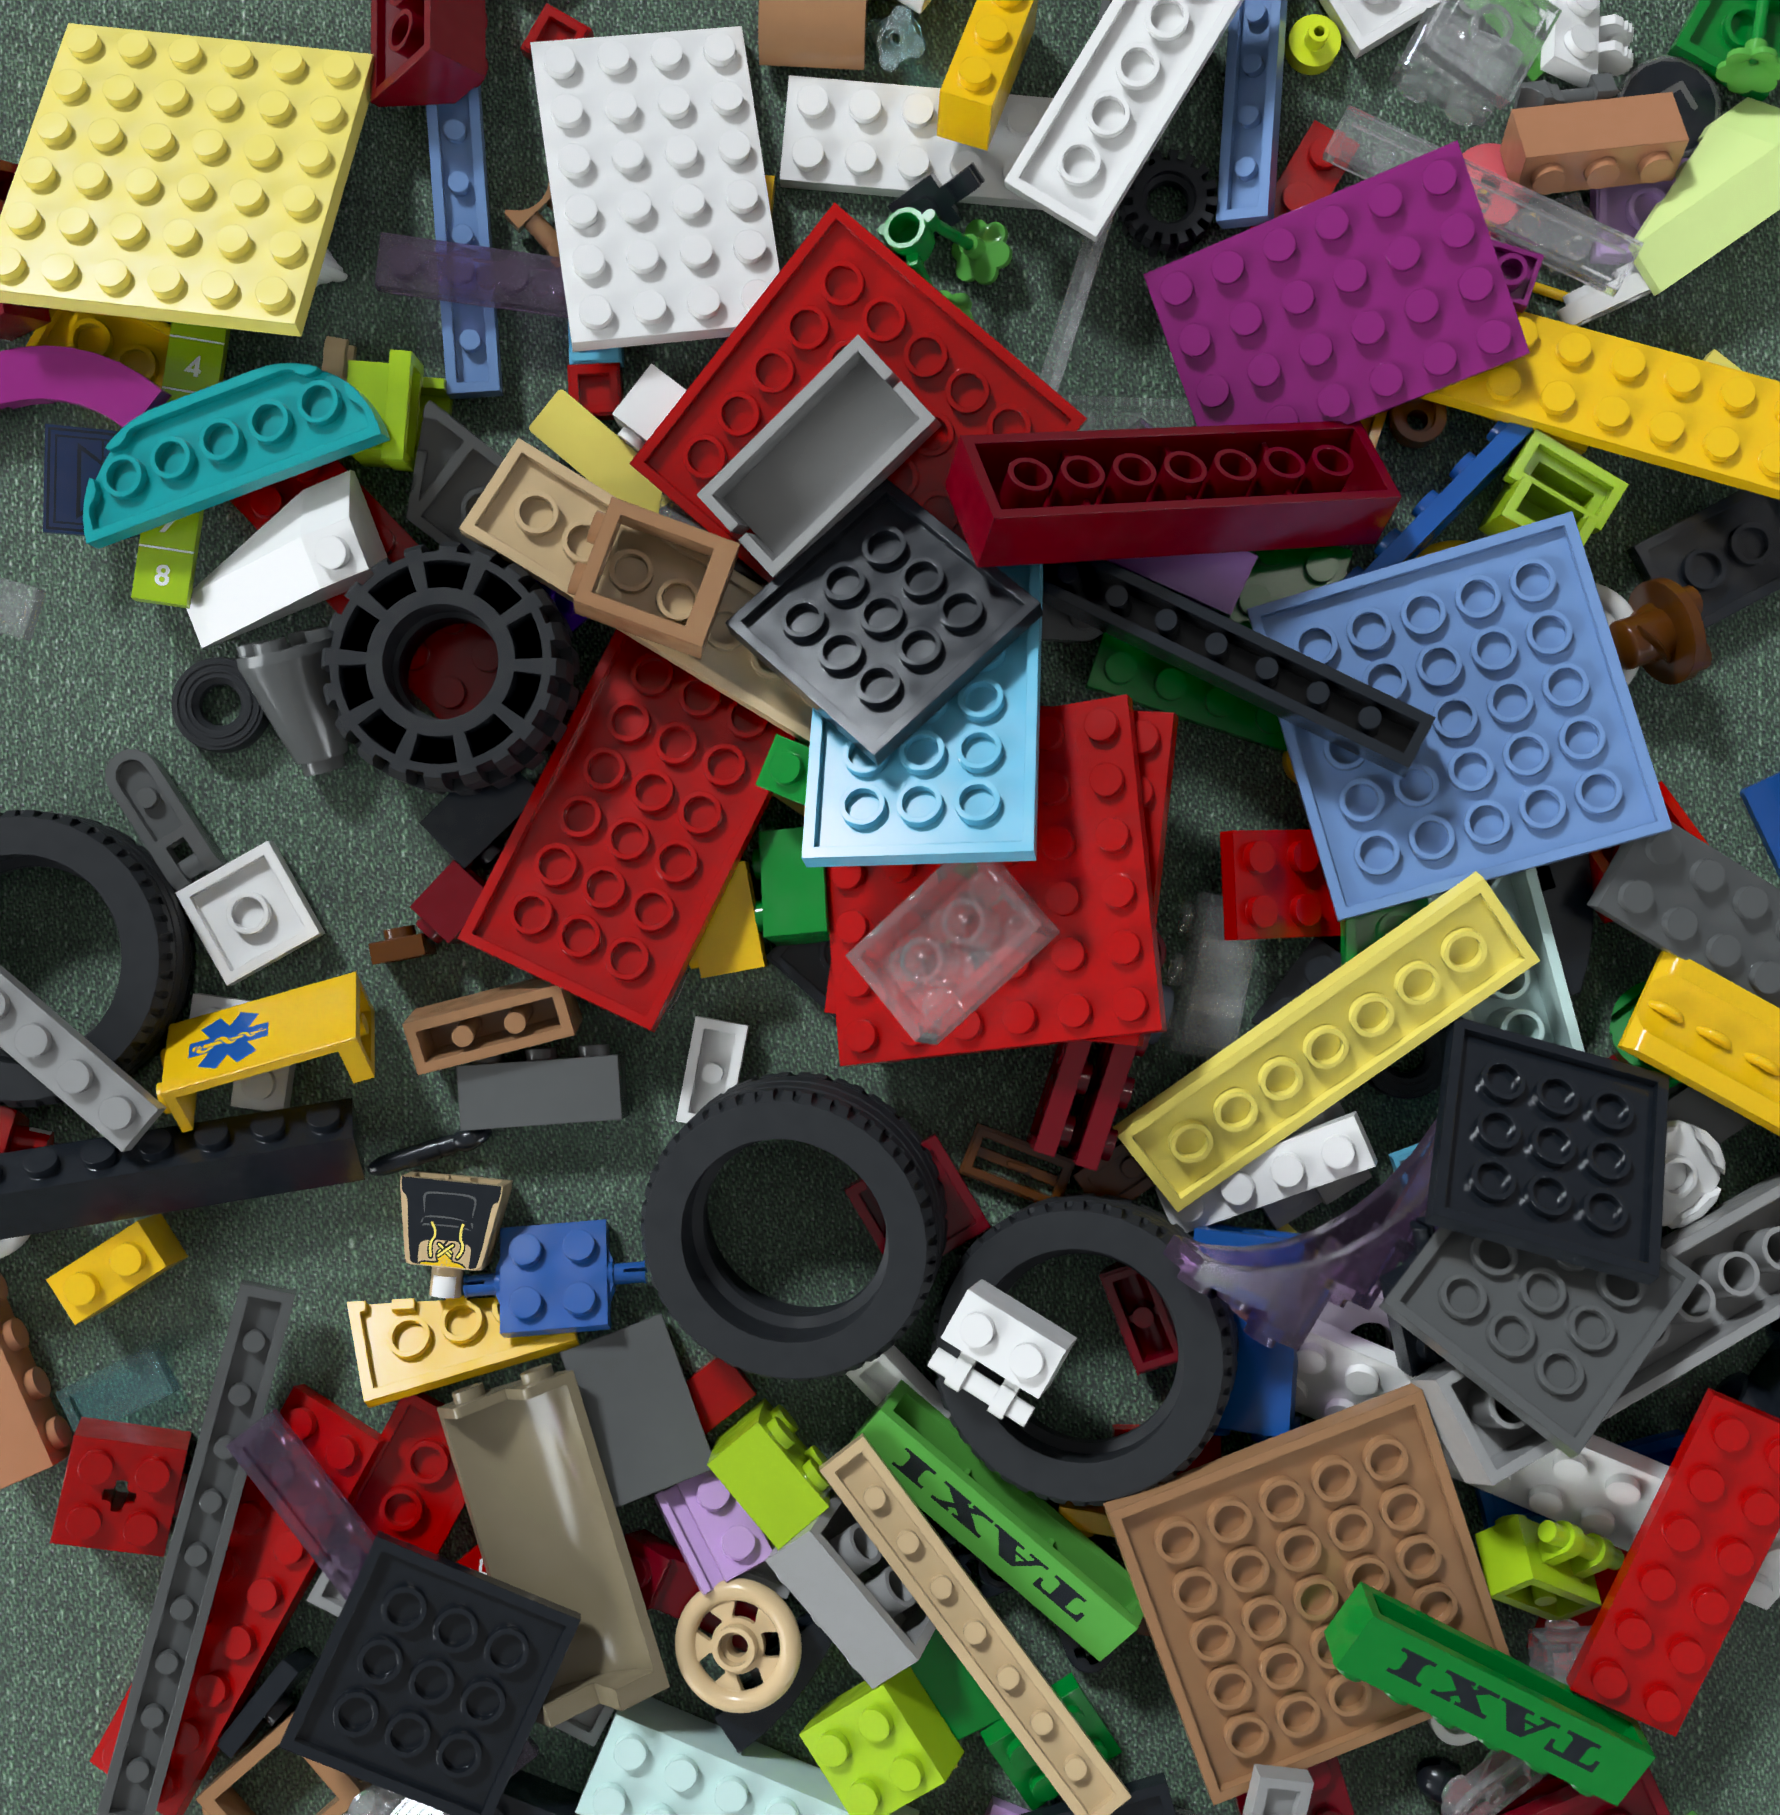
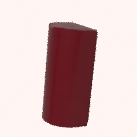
(1141, 1318)

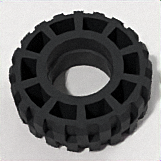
(390, 622)

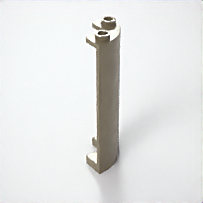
(555, 1531)

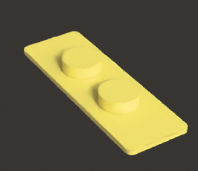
(593, 451)

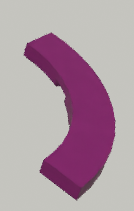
(76, 377)

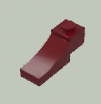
(669, 1584)

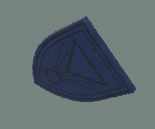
(69, 462)

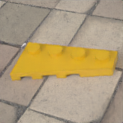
(432, 1344)

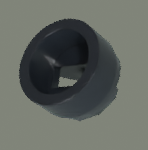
(1434, 1774)

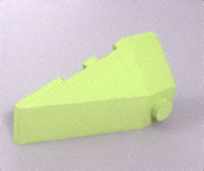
(1716, 195)

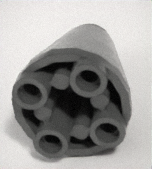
(291, 694)

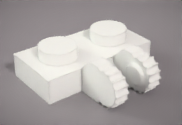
(1586, 43)

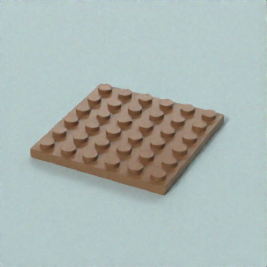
(1260, 1555)

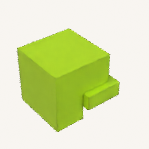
(399, 397)
(1552, 481)

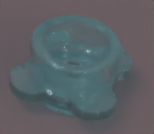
(911, 39)

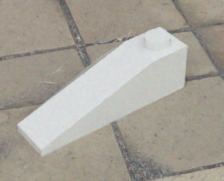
(292, 562)

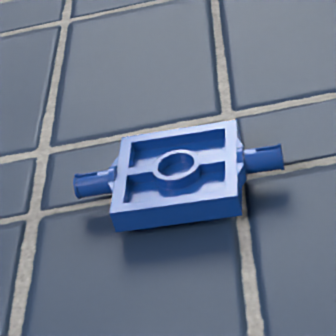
(555, 1278)

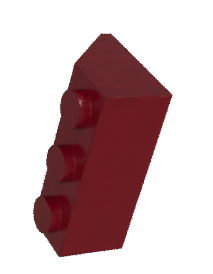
(426, 51)

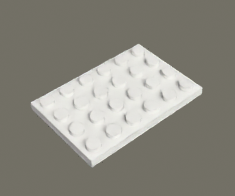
(655, 184)

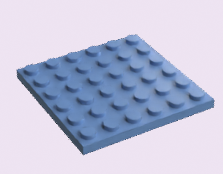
(1529, 732)

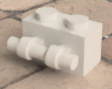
(1007, 1340)

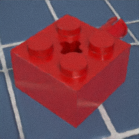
(131, 1521)

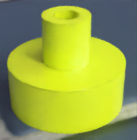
(1312, 44)

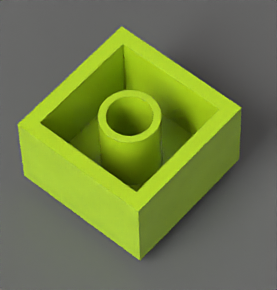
(771, 1472)
(882, 1745)

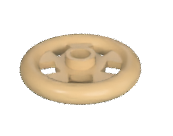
(776, 1670)

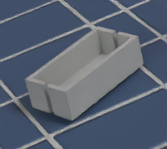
(819, 457)

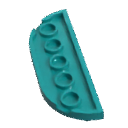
(225, 446)

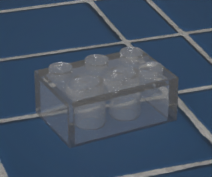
(951, 946)

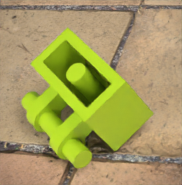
(1544, 1565)

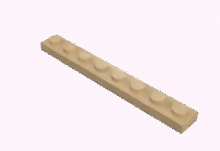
(974, 1630)

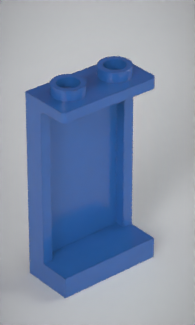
(1265, 1376)

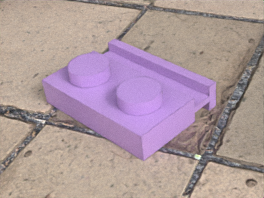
(712, 1530)

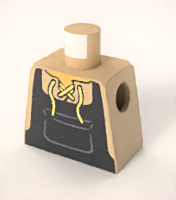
(451, 1224)

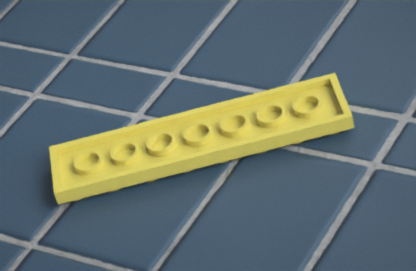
(1327, 1042)

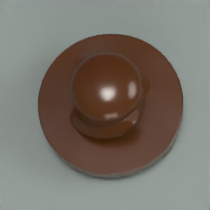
(1663, 632)

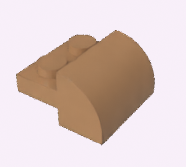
(813, 33)

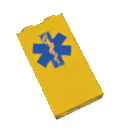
(266, 1037)

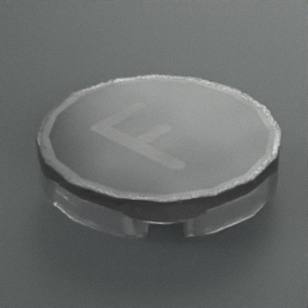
(1691, 87)

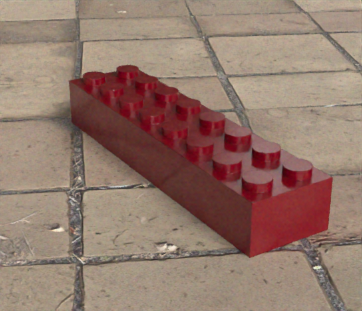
(1168, 491)

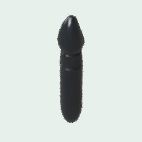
(428, 1151)

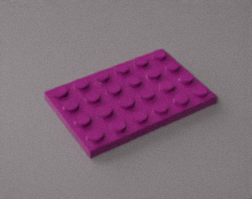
(1342, 303)

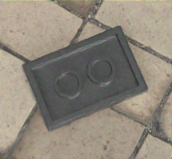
(639, 1409)

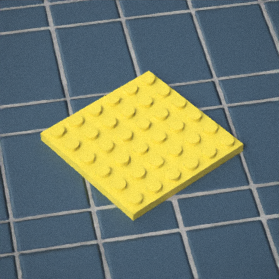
(182, 178)

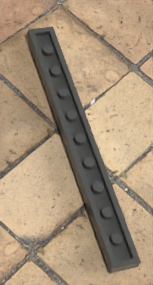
(195, 1553)

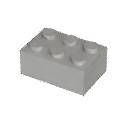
(853, 1594)

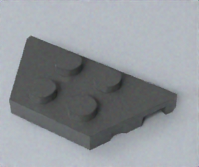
(448, 476)

